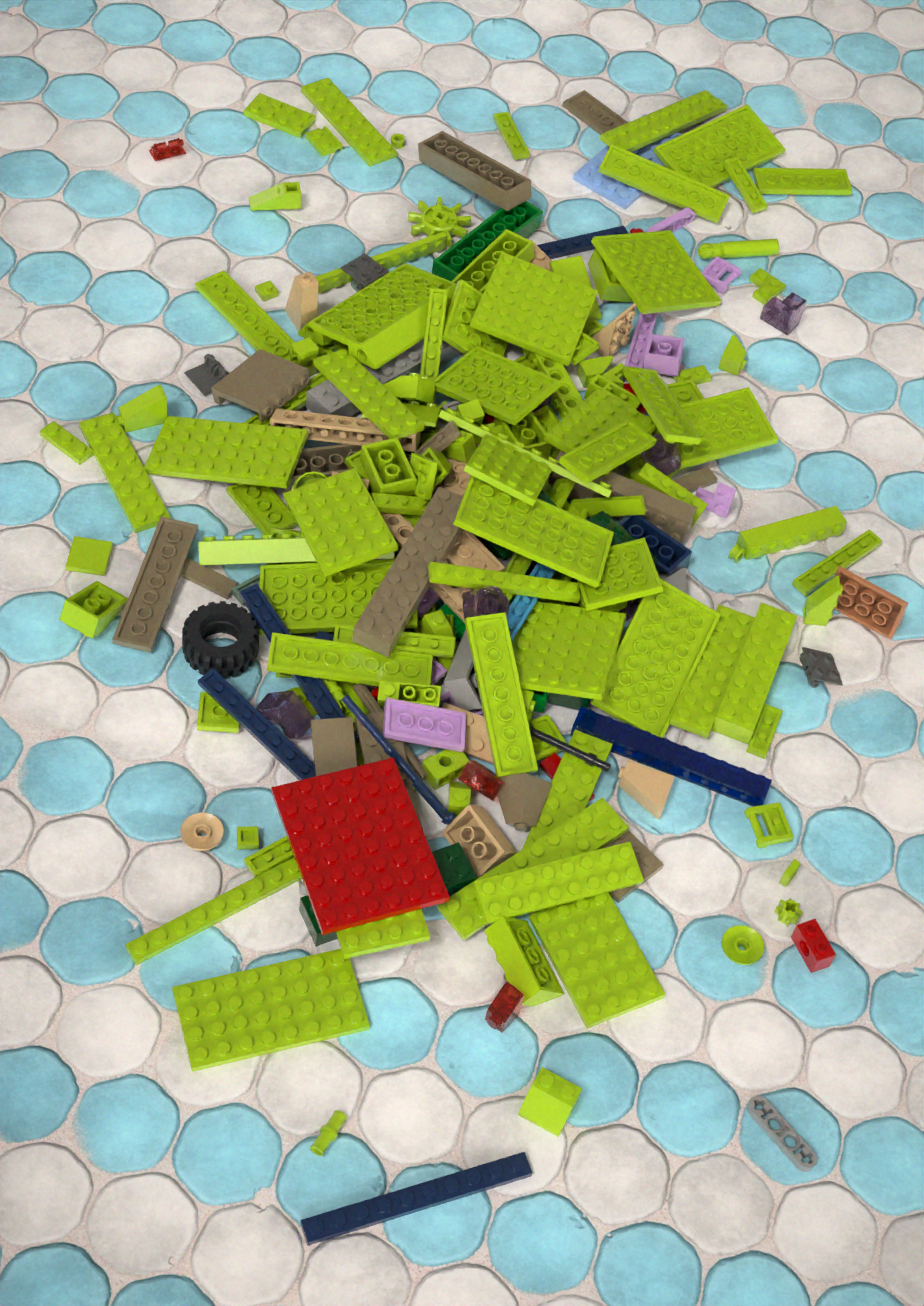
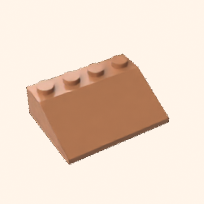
(870, 604)

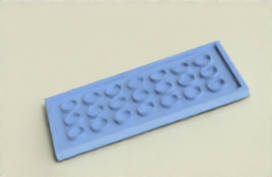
(610, 188)

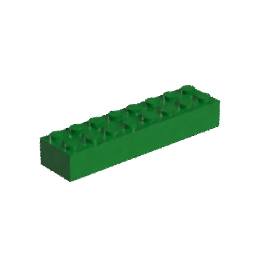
(521, 220)

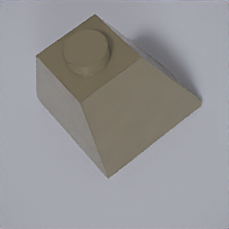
(522, 799)

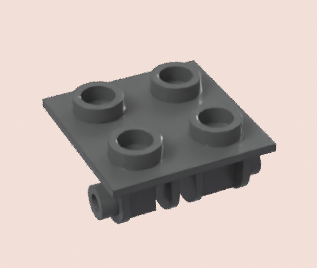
(364, 270)
(206, 374)
(819, 667)

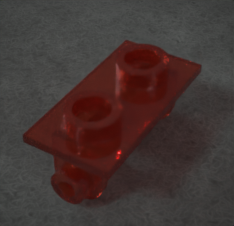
(173, 149)

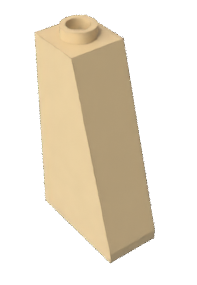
(302, 300)

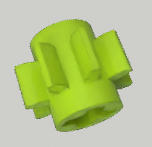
(788, 911)

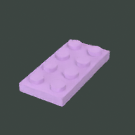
(424, 725)

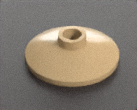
(202, 824)

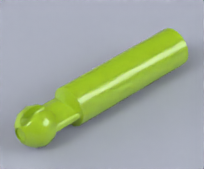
(736, 249)

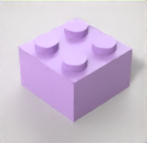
(664, 354)

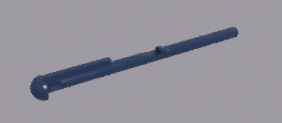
(418, 784)

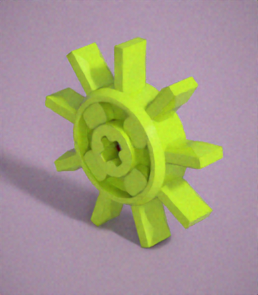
(438, 220)

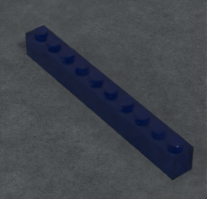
(674, 758)

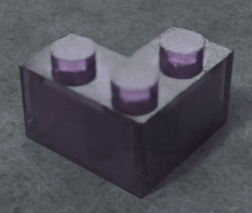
(784, 314)
(287, 711)

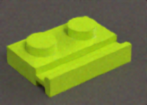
(323, 141)

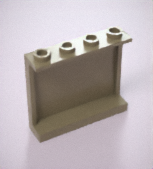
(262, 383)

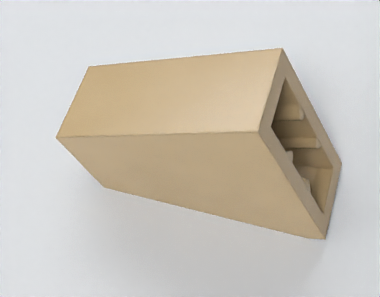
(646, 786)

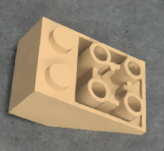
(615, 333)

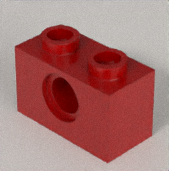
(813, 945)

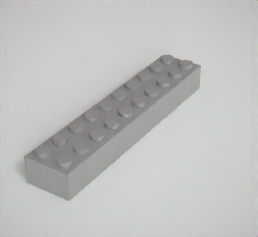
(330, 400)

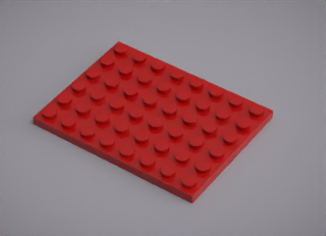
(359, 845)

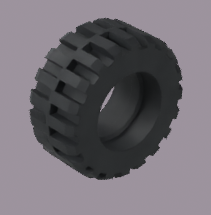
(220, 619)

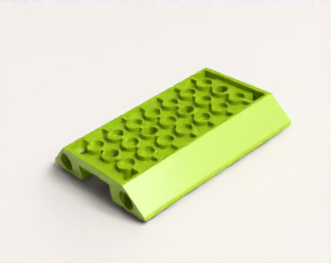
(381, 317)

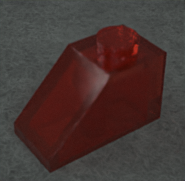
(481, 779)
(504, 1007)

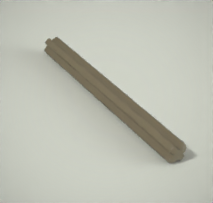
(373, 707)

